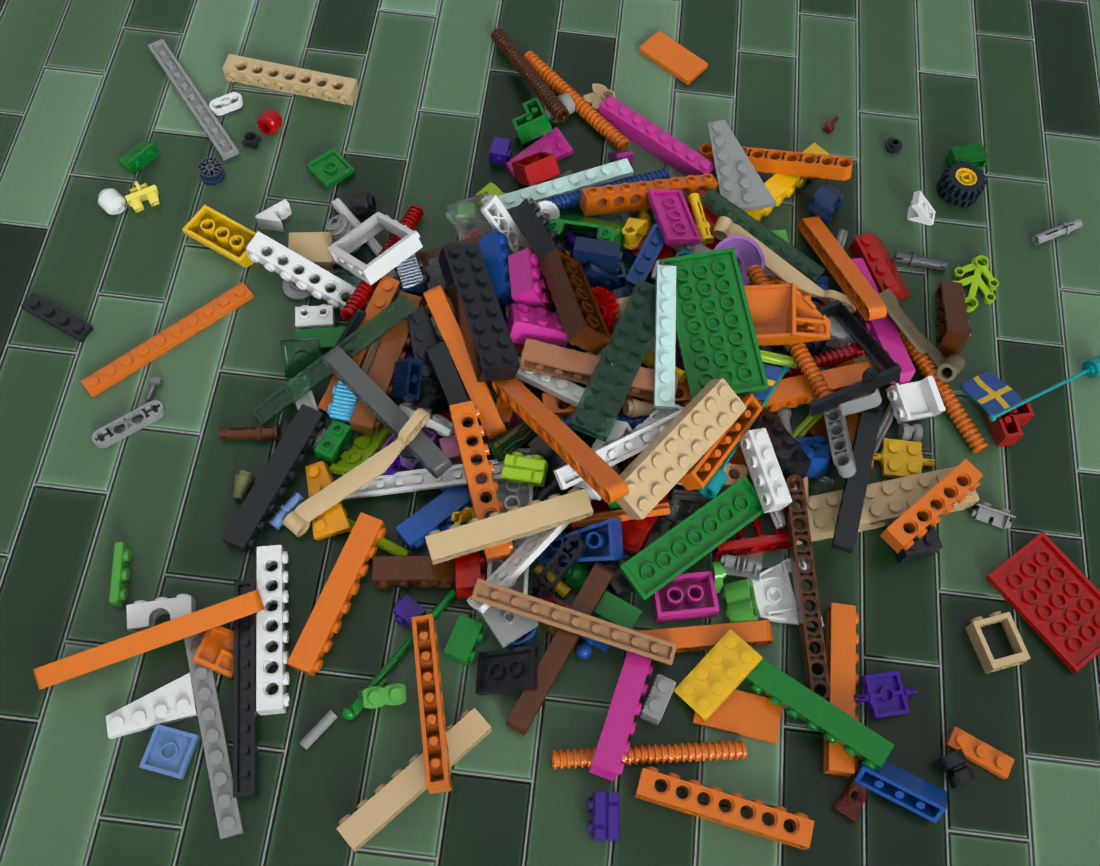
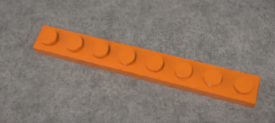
(380, 300)

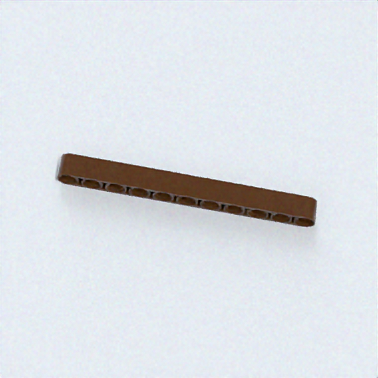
(802, 595)

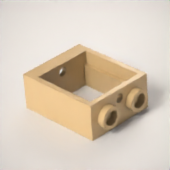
(982, 649)

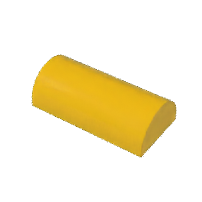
(220, 234)

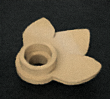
(598, 95)

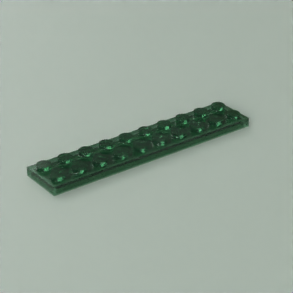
(617, 365)

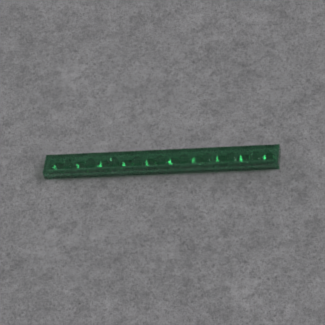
(318, 371)

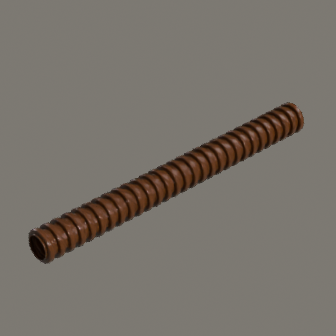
(530, 75)

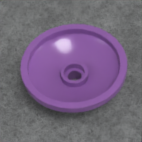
(747, 253)

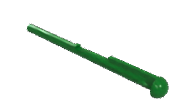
(379, 679)

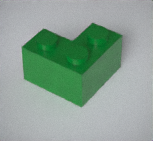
(533, 122)

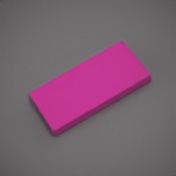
(673, 217)

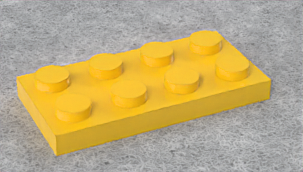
(718, 674)

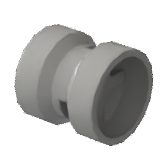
(908, 432)

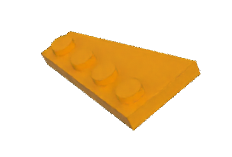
(333, 520)

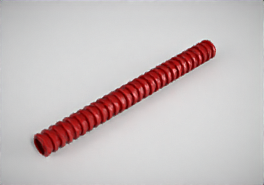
(364, 290)
(831, 357)

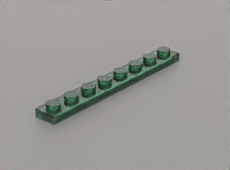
(723, 207)

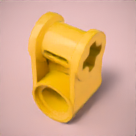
(634, 232)

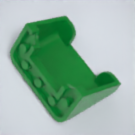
(580, 225)

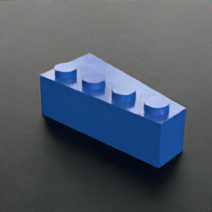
(602, 541)

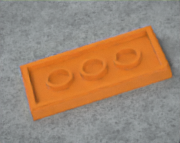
(673, 57)
(745, 716)

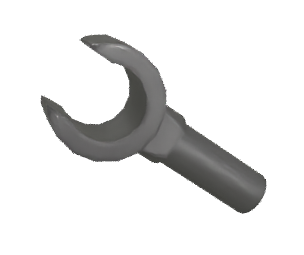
(155, 380)

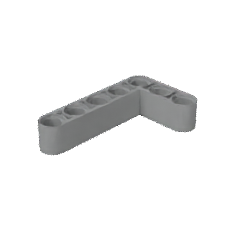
(838, 430)

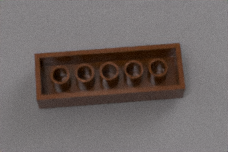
(574, 302)

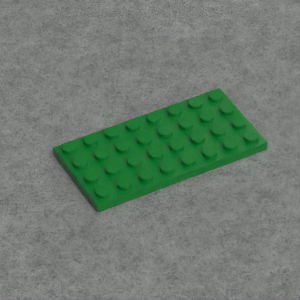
(715, 323)

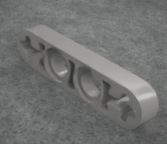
(127, 421)

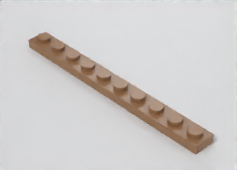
(573, 621)

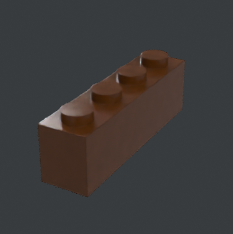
(412, 571)

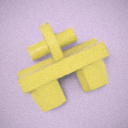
(142, 193)

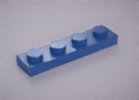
(646, 257)

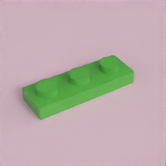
(120, 575)

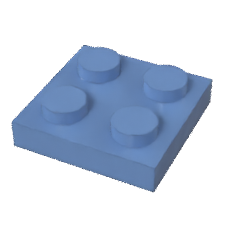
(169, 751)

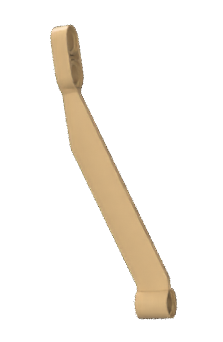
(779, 267)
(299, 519)

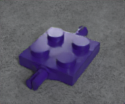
(885, 694)

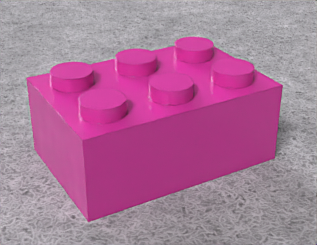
(527, 280)
(535, 324)
(686, 598)

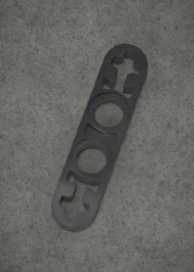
(555, 566)

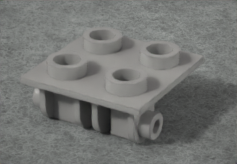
(743, 566)

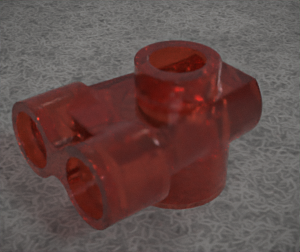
(849, 806)

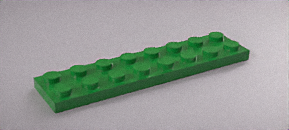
(692, 539)

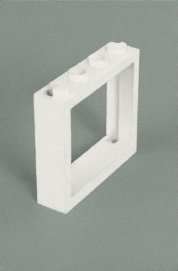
(384, 262)

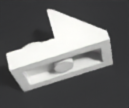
(921, 210)
(271, 218)

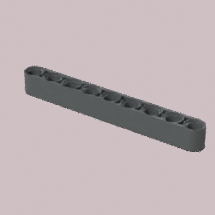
(385, 410)

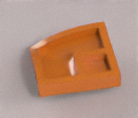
(217, 651)

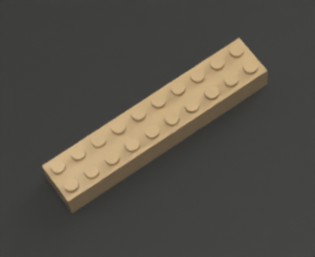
(881, 503)

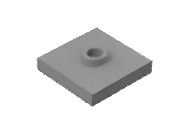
(506, 625)

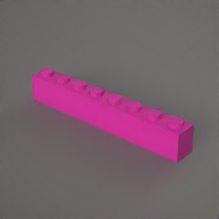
(654, 139)
(886, 333)

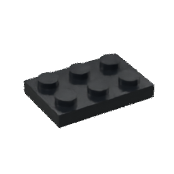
(507, 670)

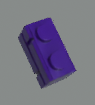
(605, 816)

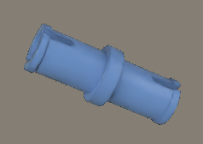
(289, 506)

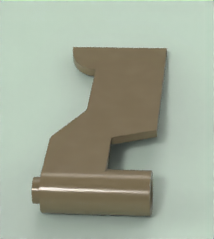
(948, 367)

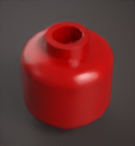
(269, 122)

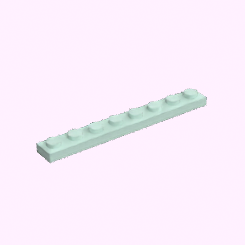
(568, 184)
(665, 338)

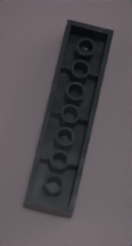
(478, 312)

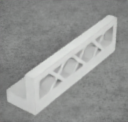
(503, 222)

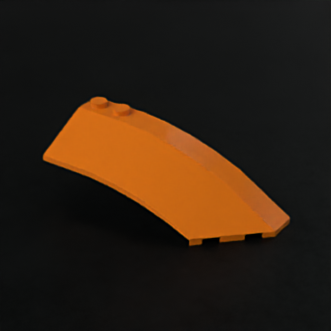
(784, 315)

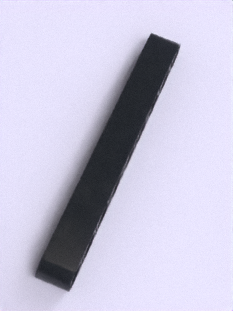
(855, 486)

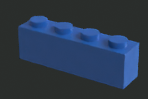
(495, 255)
(433, 516)
(904, 789)

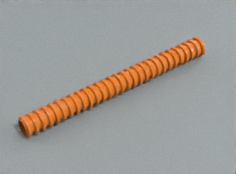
(582, 107)
(798, 350)
(951, 404)
(656, 753)

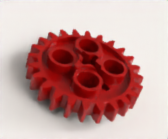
(607, 306)

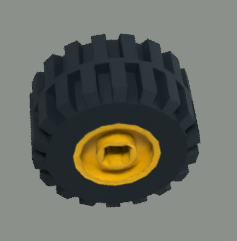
(961, 184)

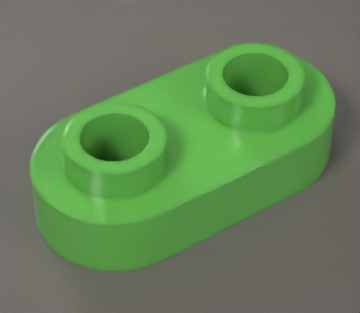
(719, 573)

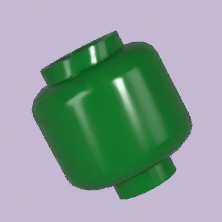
(577, 575)

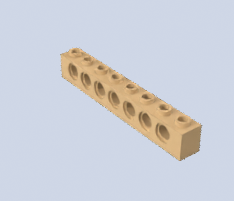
(290, 79)

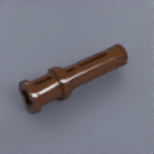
(259, 432)

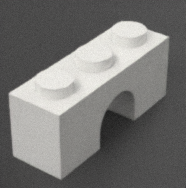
(143, 614)

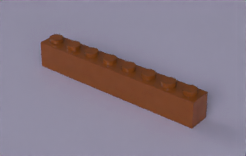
(391, 349)

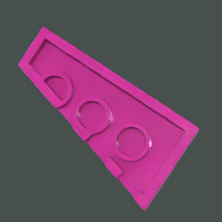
(552, 143)

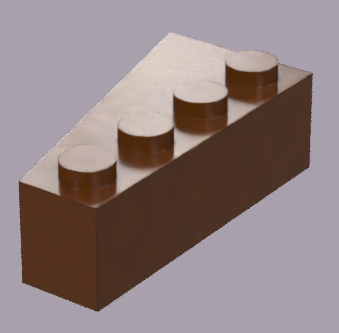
(951, 318)

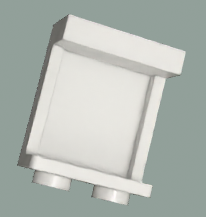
(915, 400)

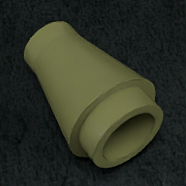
(242, 484)

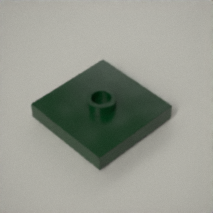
(299, 354)

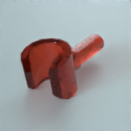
(829, 127)

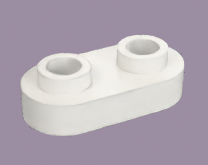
(226, 103)

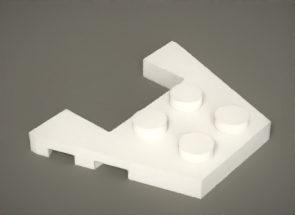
(775, 595)

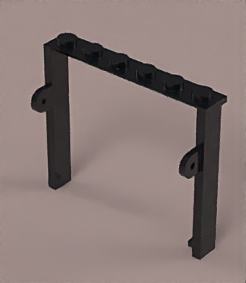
(870, 379)

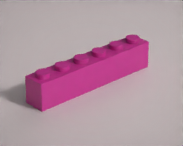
(620, 717)

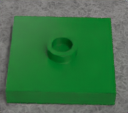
(330, 168)

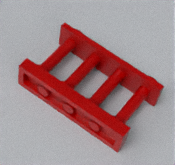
(758, 544)

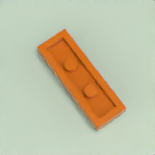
(980, 753)

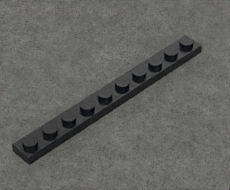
(244, 701)

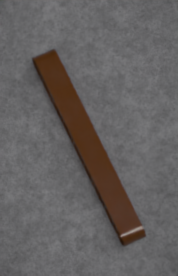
(559, 651)

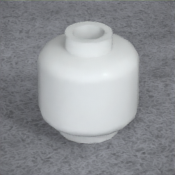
(111, 201)

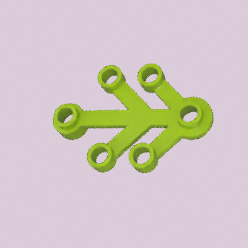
(979, 266)

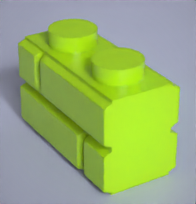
(525, 469)

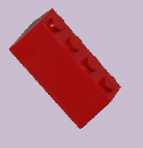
(879, 264)

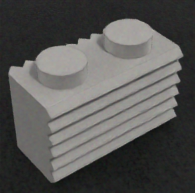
(657, 699)

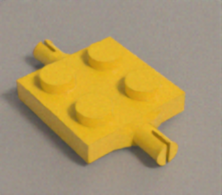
(901, 458)

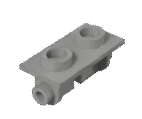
(1000, 517)

